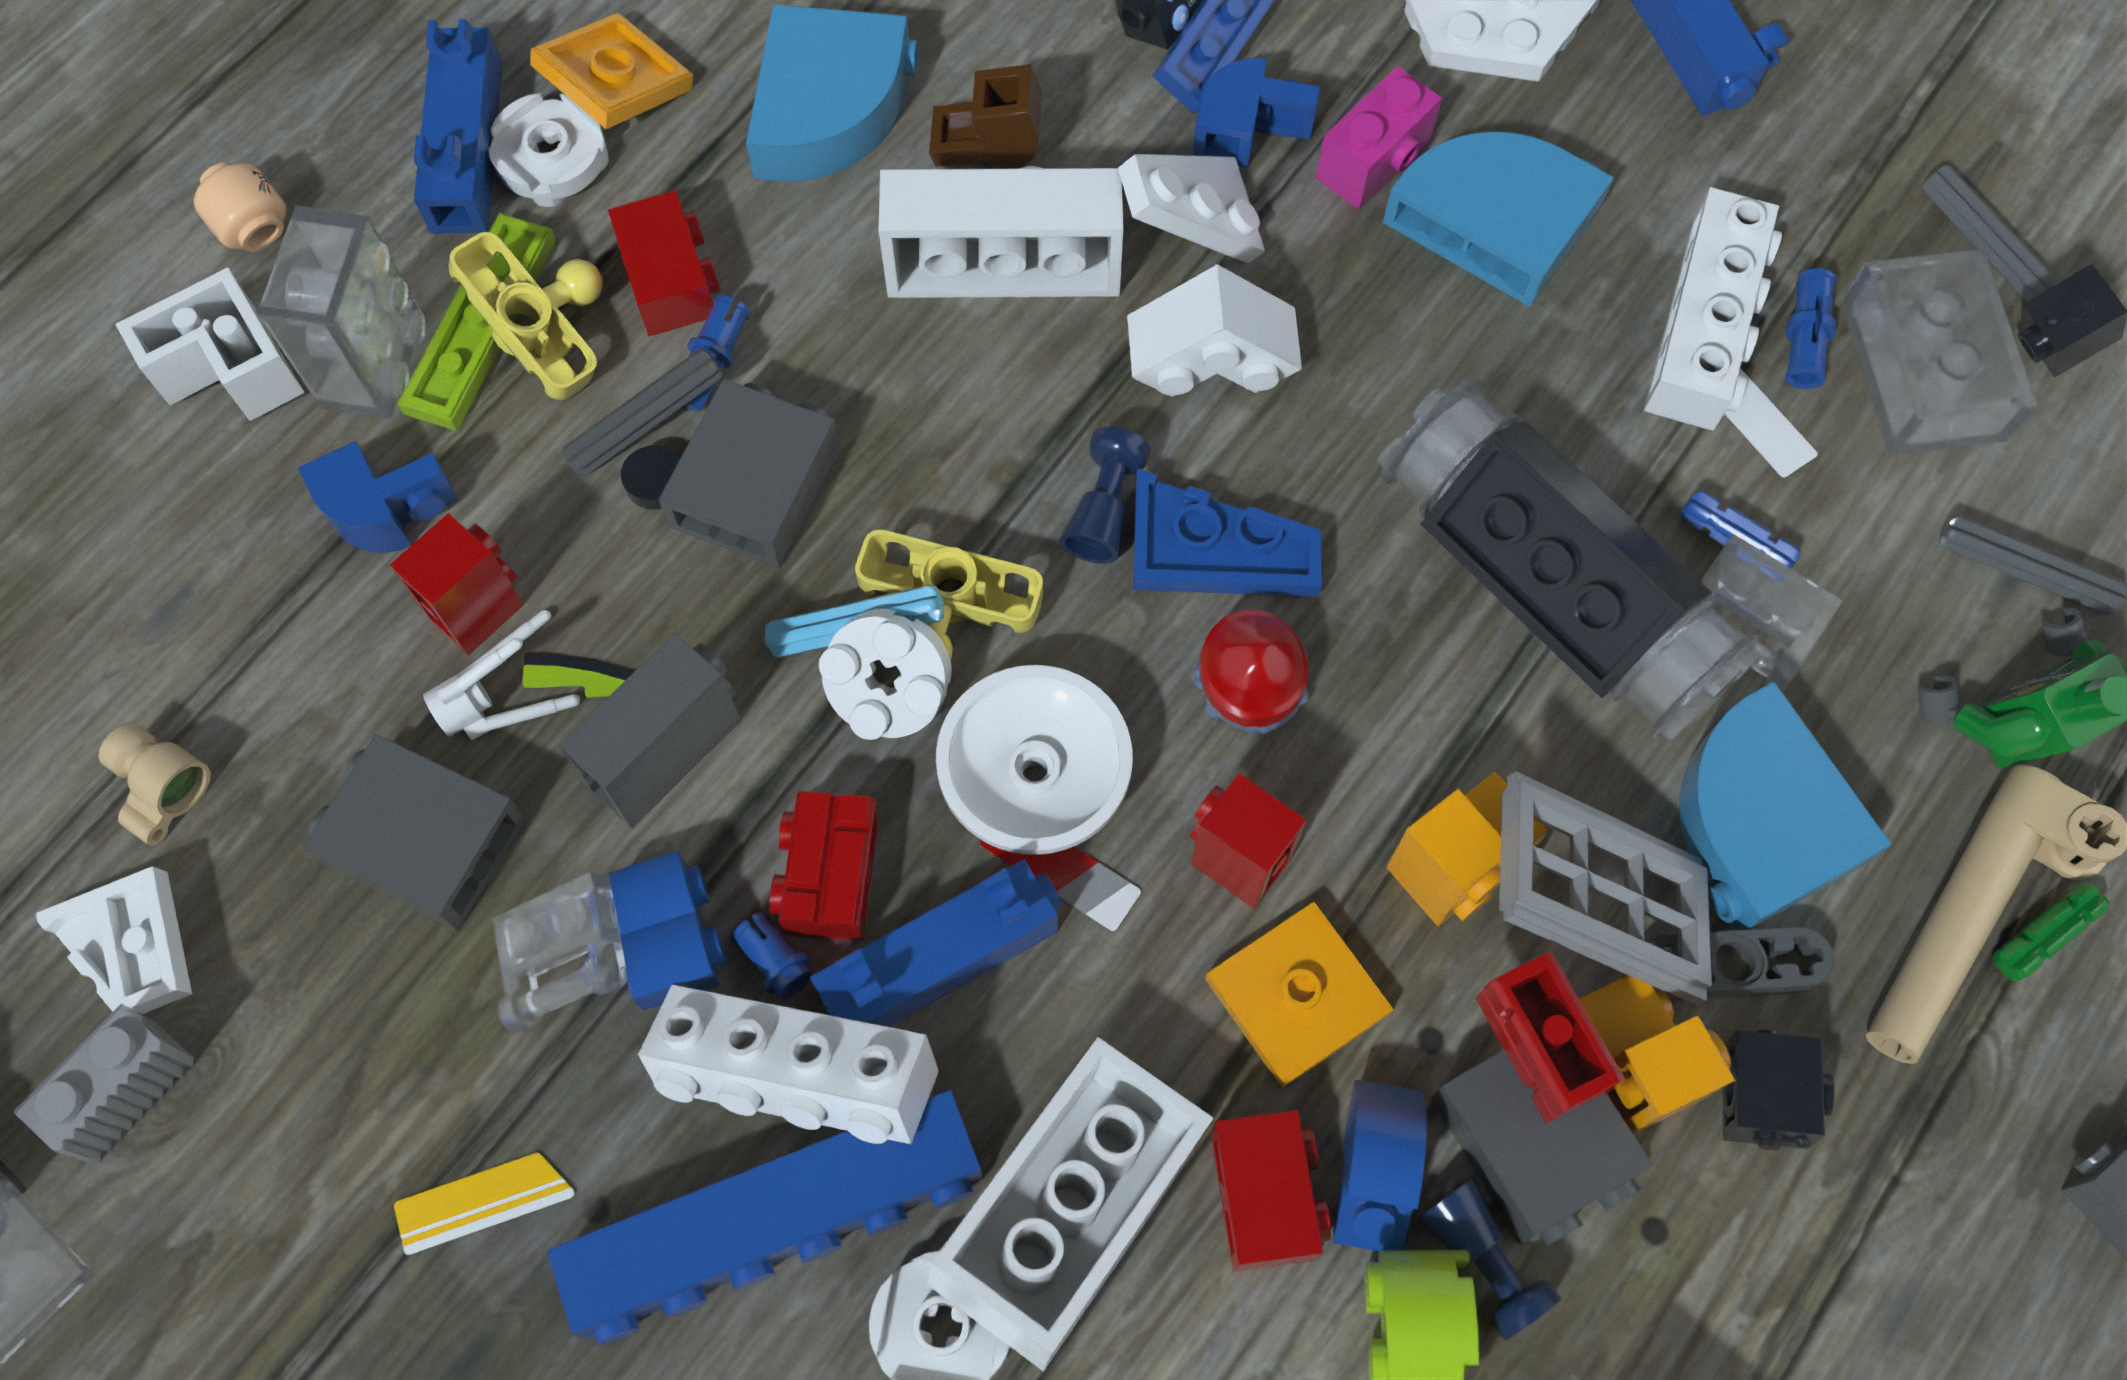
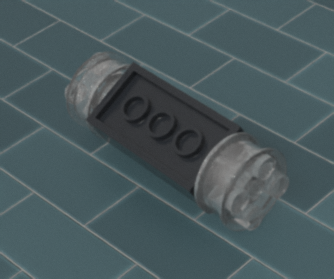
(1567, 559)

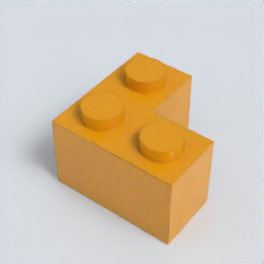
(1455, 852)
(1661, 1062)

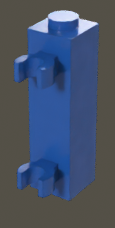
(1712, 49)
(455, 135)
(942, 948)

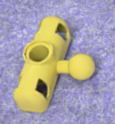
(545, 343)
(984, 580)

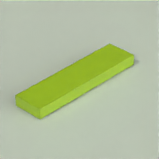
(463, 342)

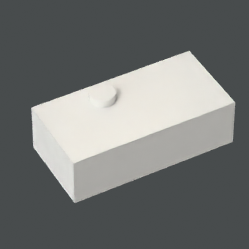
(1001, 232)
(1068, 1203)

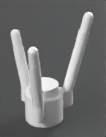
(462, 698)

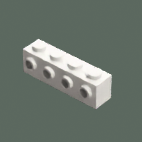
(1713, 310)
(790, 1064)

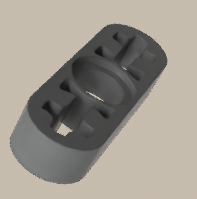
(1776, 943)

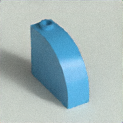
(826, 90)
(1499, 207)
(1770, 813)

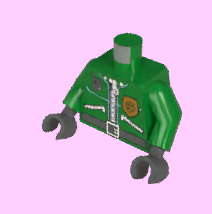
(2046, 712)

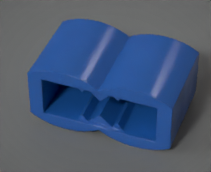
(665, 929)

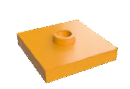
(611, 70)
(1298, 994)

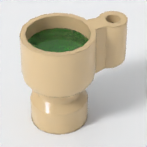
(160, 778)

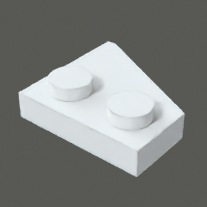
(125, 940)

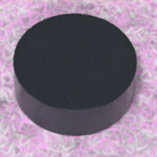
(647, 474)

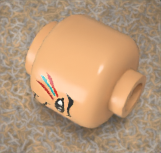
(240, 206)

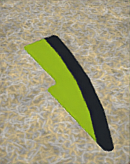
(558, 670)

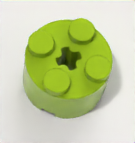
(1424, 1315)

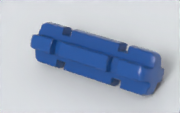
(1704, 511)

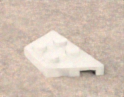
(1496, 35)

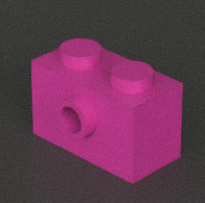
(1378, 137)

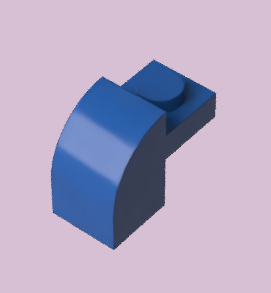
(1244, 101)
(371, 508)
(1381, 1166)

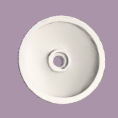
(1024, 721)

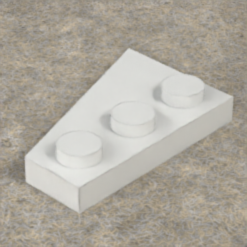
(1194, 200)

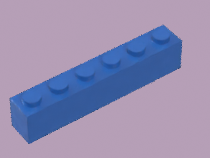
(758, 1219)

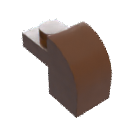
(995, 126)

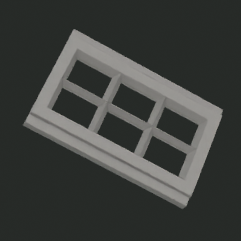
(1570, 926)

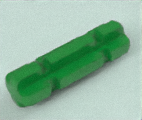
(2050, 932)

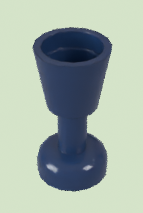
(1097, 520)
(1467, 1224)

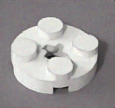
(553, 174)
(896, 641)
(908, 1351)

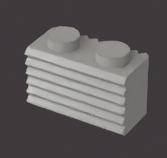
(104, 1085)

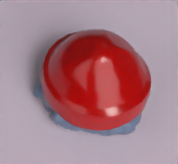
(1253, 671)

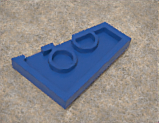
(1216, 548)

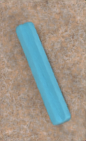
(818, 627)

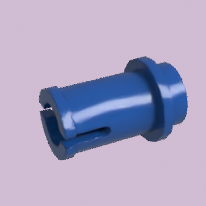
(773, 956)

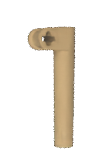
(2026, 821)

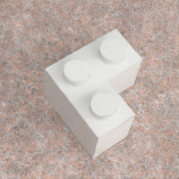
(1211, 329)
(210, 337)

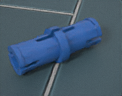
(1811, 328)

